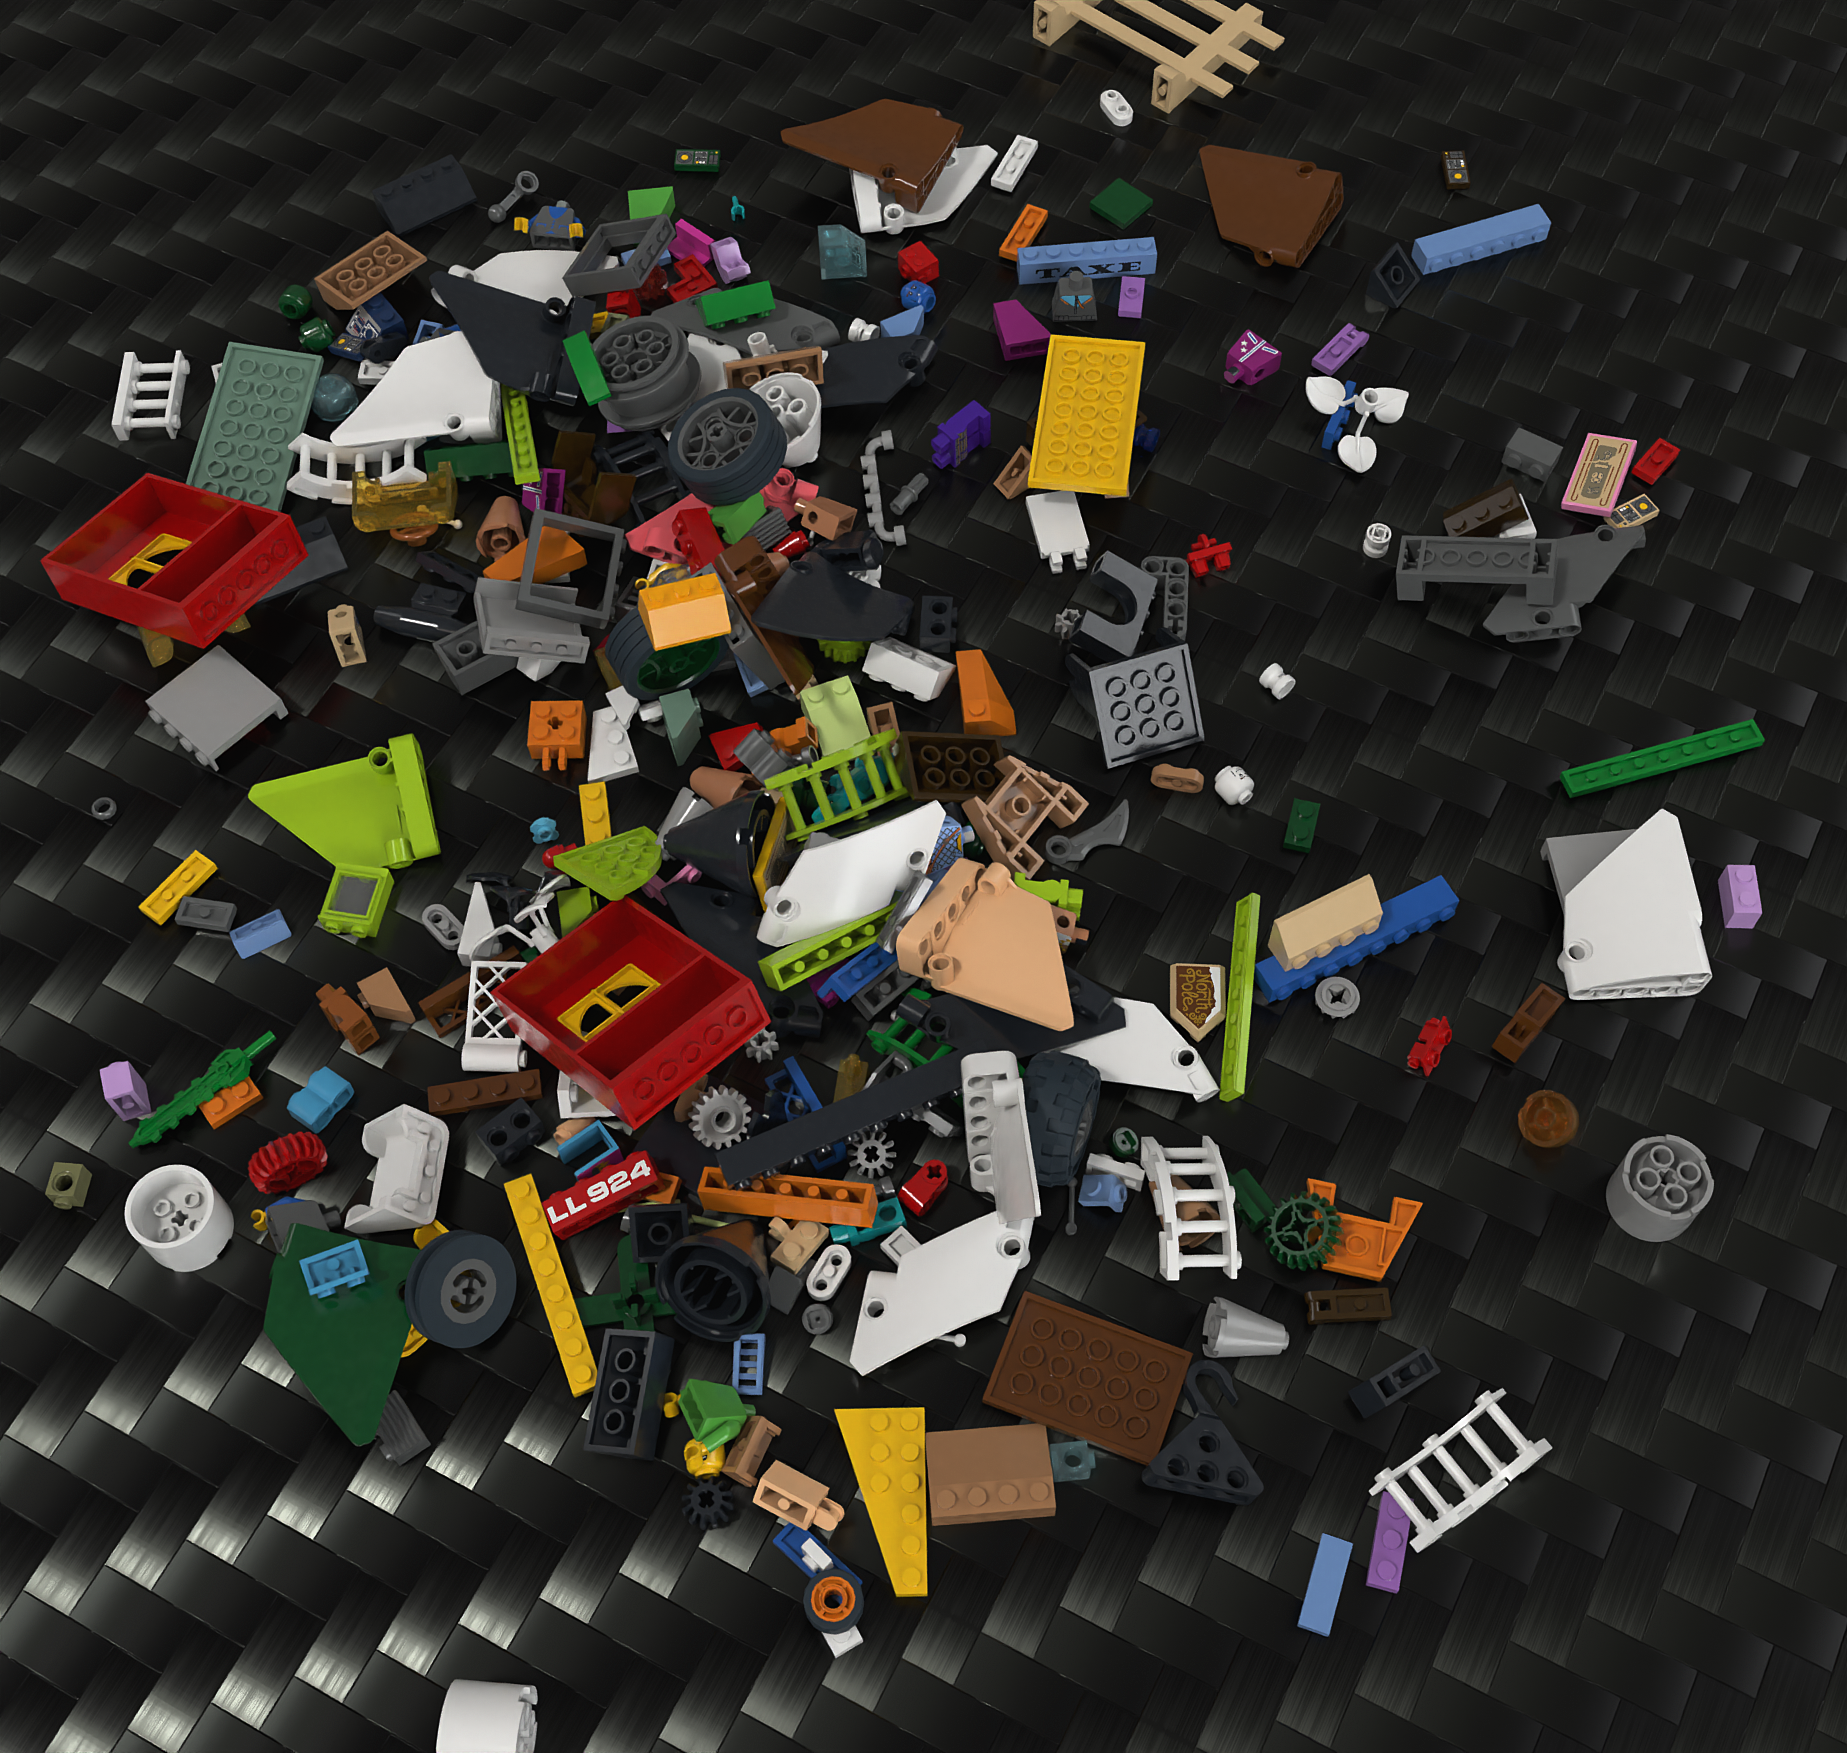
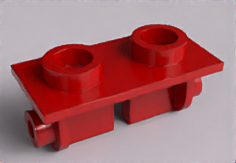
(1436, 1036)

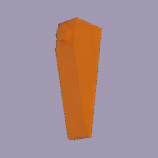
(982, 698)

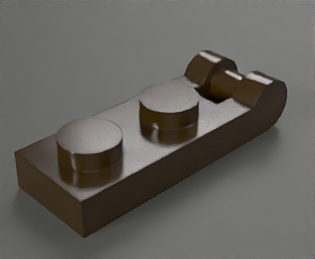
(1348, 1305)

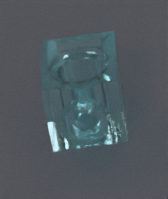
(1061, 1470)

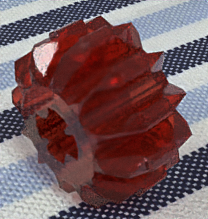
(653, 285)

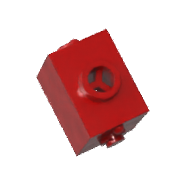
(918, 263)
(623, 303)

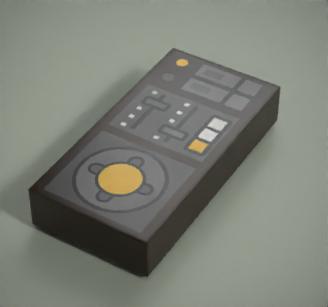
(1455, 170)

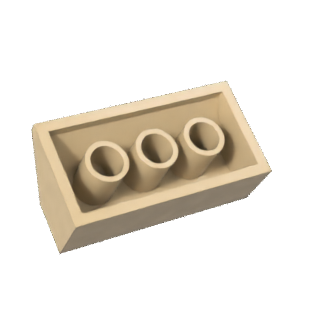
(1326, 924)

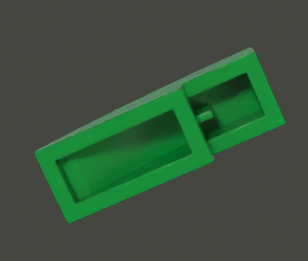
(587, 368)

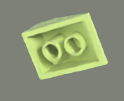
(836, 714)

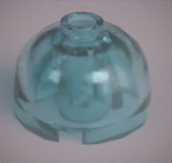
(334, 397)

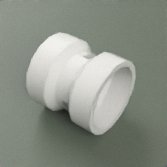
(861, 331)
(1377, 540)
(1277, 681)

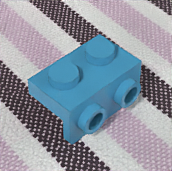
(334, 1268)

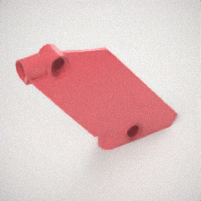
(656, 535)

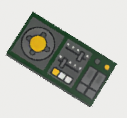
(697, 160)

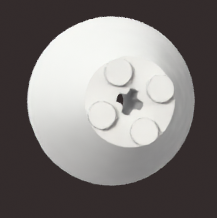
(798, 409)

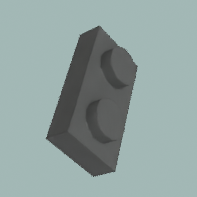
(206, 914)

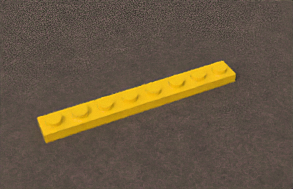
(552, 1285)

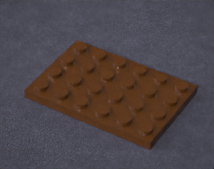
(1088, 1378)

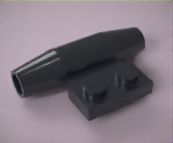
(429, 617)

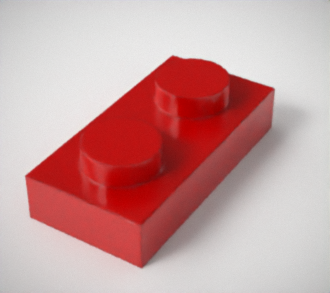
(1655, 461)

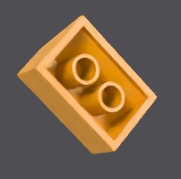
(684, 611)

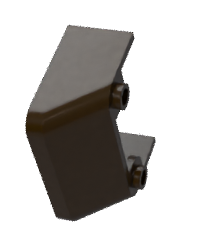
(581, 497)

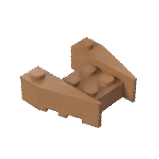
(1016, 812)

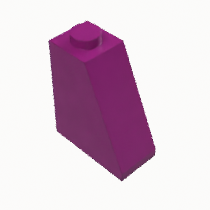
(1019, 331)

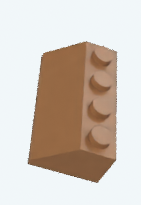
(748, 371)

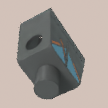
(1074, 299)

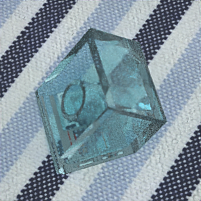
(841, 253)

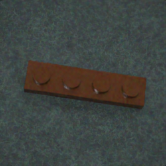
(484, 1092)

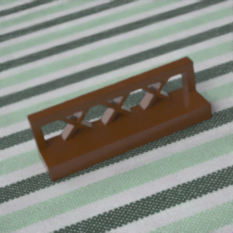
(458, 992)

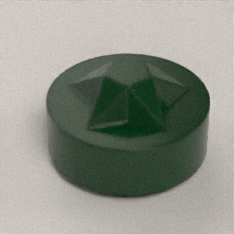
(1123, 1142)

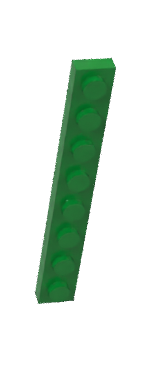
(1661, 758)

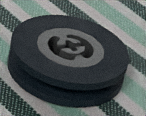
(437, 1280)

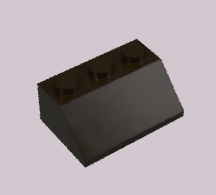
(1487, 513)

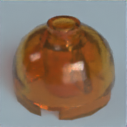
(1548, 1119)

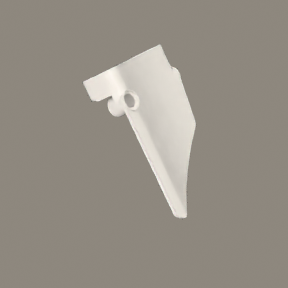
(999, 1134)

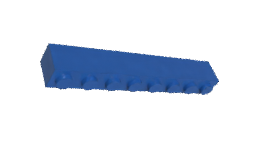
(1401, 917)

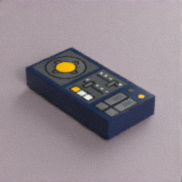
(347, 346)

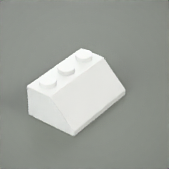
(907, 668)

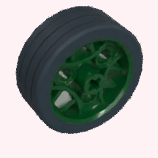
(654, 673)

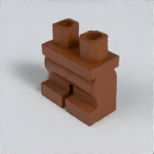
(347, 1017)

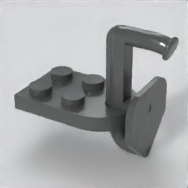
(939, 1121)

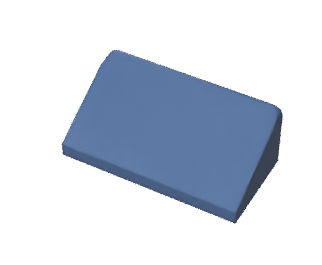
(260, 934)

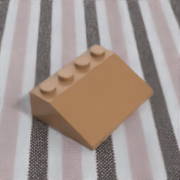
(367, 271)
(989, 1474)

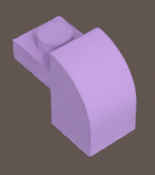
(729, 260)

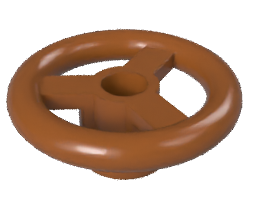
(415, 535)

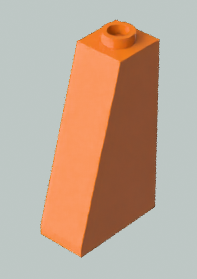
(555, 557)

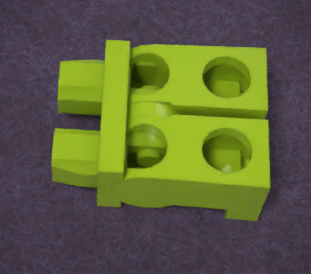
(1054, 892)

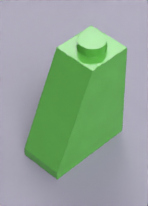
(651, 202)
(737, 519)

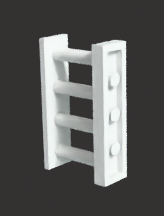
(130, 386)

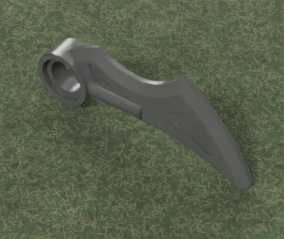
(1108, 831)

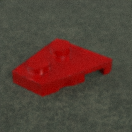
(727, 740)

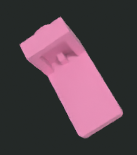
(653, 886)

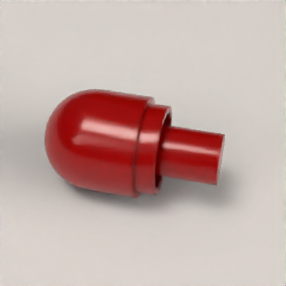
(547, 857)

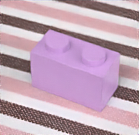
(1740, 896)
(125, 1090)

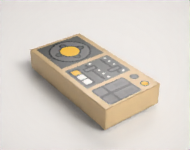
(1633, 513)

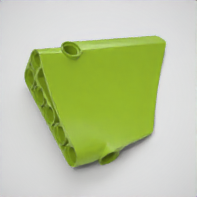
(359, 808)

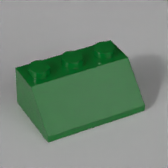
(736, 304)

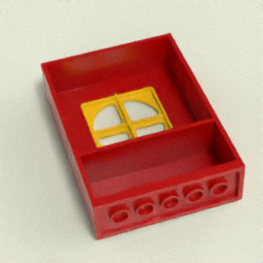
(226, 565)
(655, 1043)

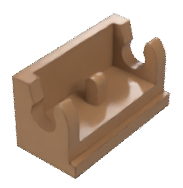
(750, 1449)

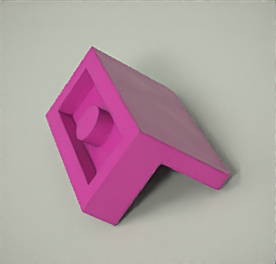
(690, 242)

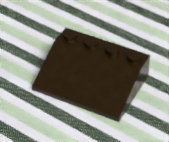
(948, 765)

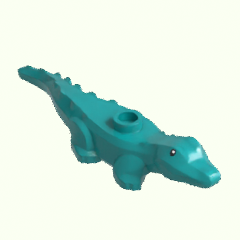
(839, 801)

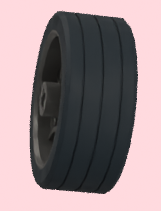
(727, 446)

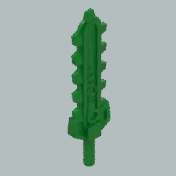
(226, 1070)

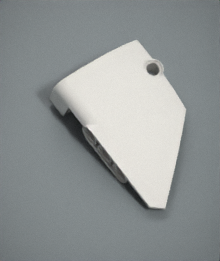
(881, 212)
(1636, 921)

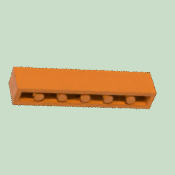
(793, 1198)

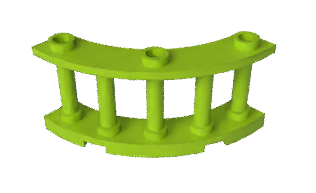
(840, 762)

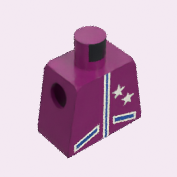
(1251, 359)
(546, 493)

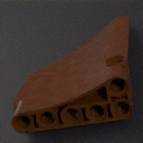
(1270, 202)

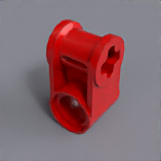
(922, 1191)

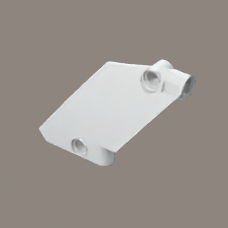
(1146, 1054)

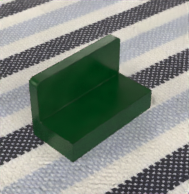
(1250, 1200)

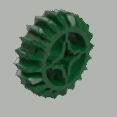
(1282, 1234)

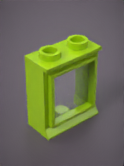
(356, 899)

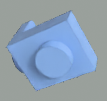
(1103, 1191)

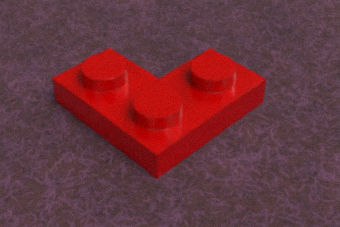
(694, 279)

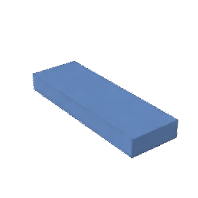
(1325, 1585)

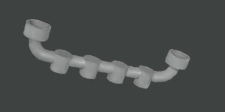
(873, 499)

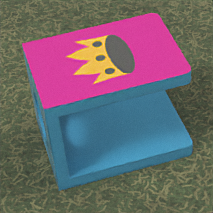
(583, 1141)

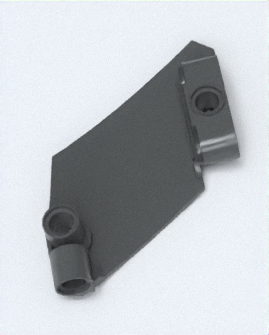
(1582, 570)

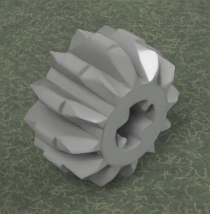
(882, 1152)

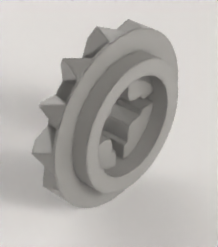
(1337, 986)

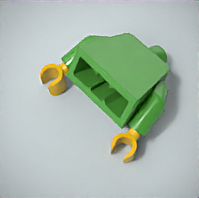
(712, 1414)

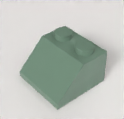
(682, 722)

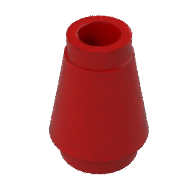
(793, 545)

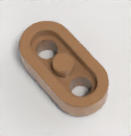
(1177, 779)

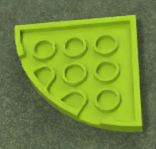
(614, 864)

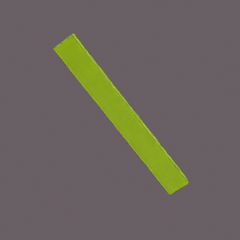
(519, 436)
(1240, 998)

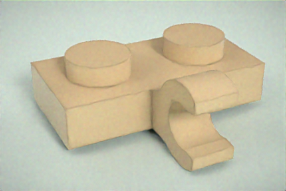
(796, 1244)

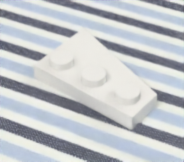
(610, 748)

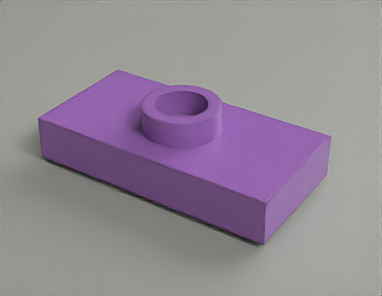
(1131, 297)

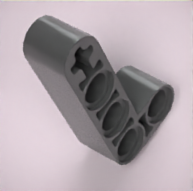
(1173, 579)

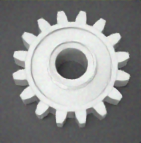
(731, 1124)

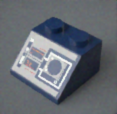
(375, 319)

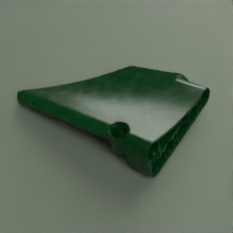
(346, 1341)

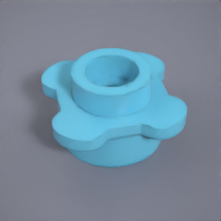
(544, 830)

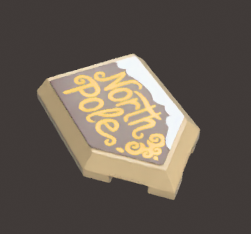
(1197, 997)

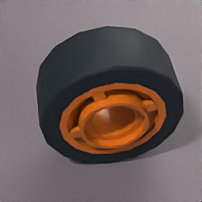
(826, 1584)

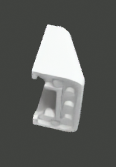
(407, 1174)

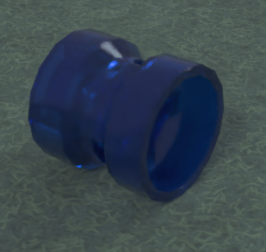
(1146, 437)

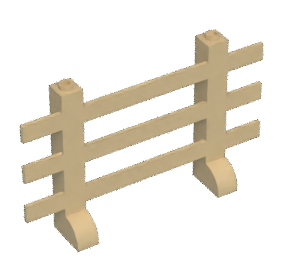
(1176, 75)

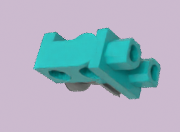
(887, 1218)

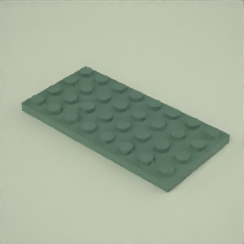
(250, 422)

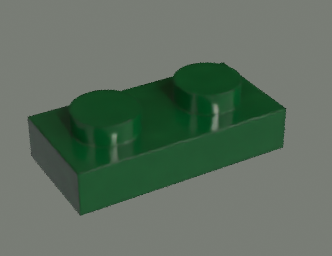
(1301, 825)

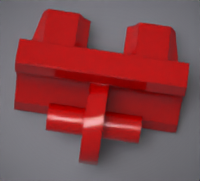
(1198, 559)

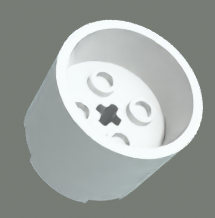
(179, 1217)
(487, 1718)

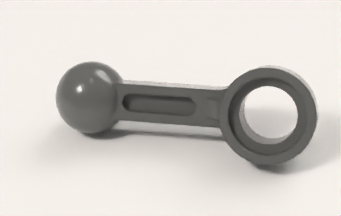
(497, 212)

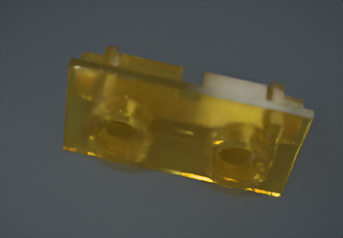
(850, 1077)

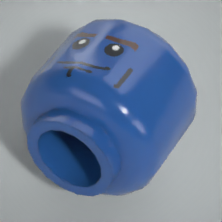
(916, 294)

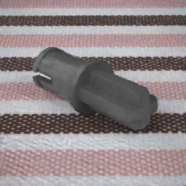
(909, 494)

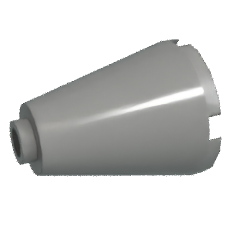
(683, 809)
(1241, 1332)

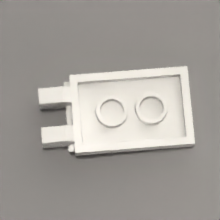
(1058, 528)

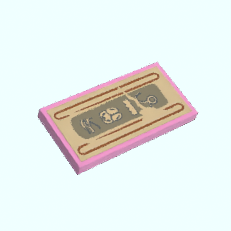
(1599, 475)

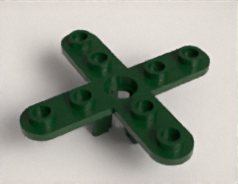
(614, 1306)

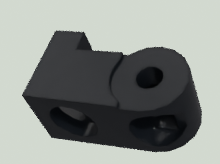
(383, 347)

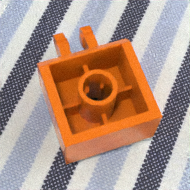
(557, 731)

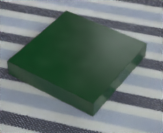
(1121, 203)

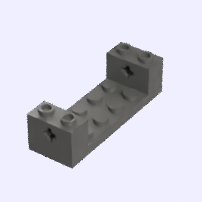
(1477, 561)

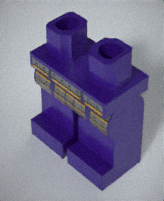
(961, 435)

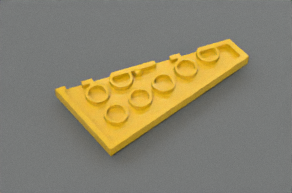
(891, 1474)

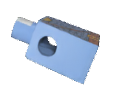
(949, 845)

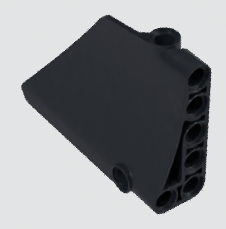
(518, 336)

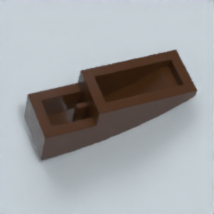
(1528, 1022)

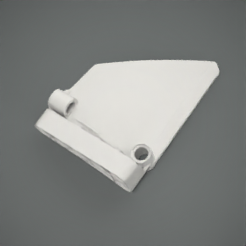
(527, 273)
(426, 396)

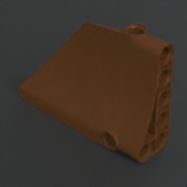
(888, 141)
(750, 579)

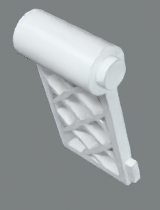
(486, 1052)

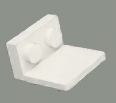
(576, 1102)

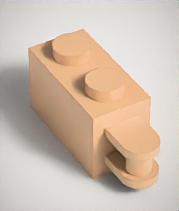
(797, 1498)

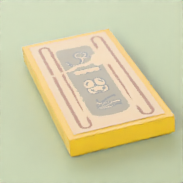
(769, 870)

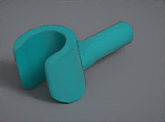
(737, 209)

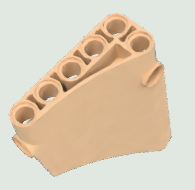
(989, 945)

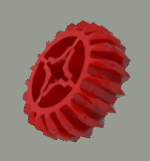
(287, 1162)

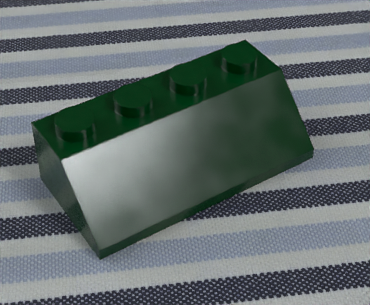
(472, 459)

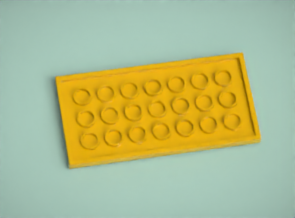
(1087, 415)

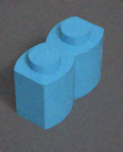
(320, 1099)

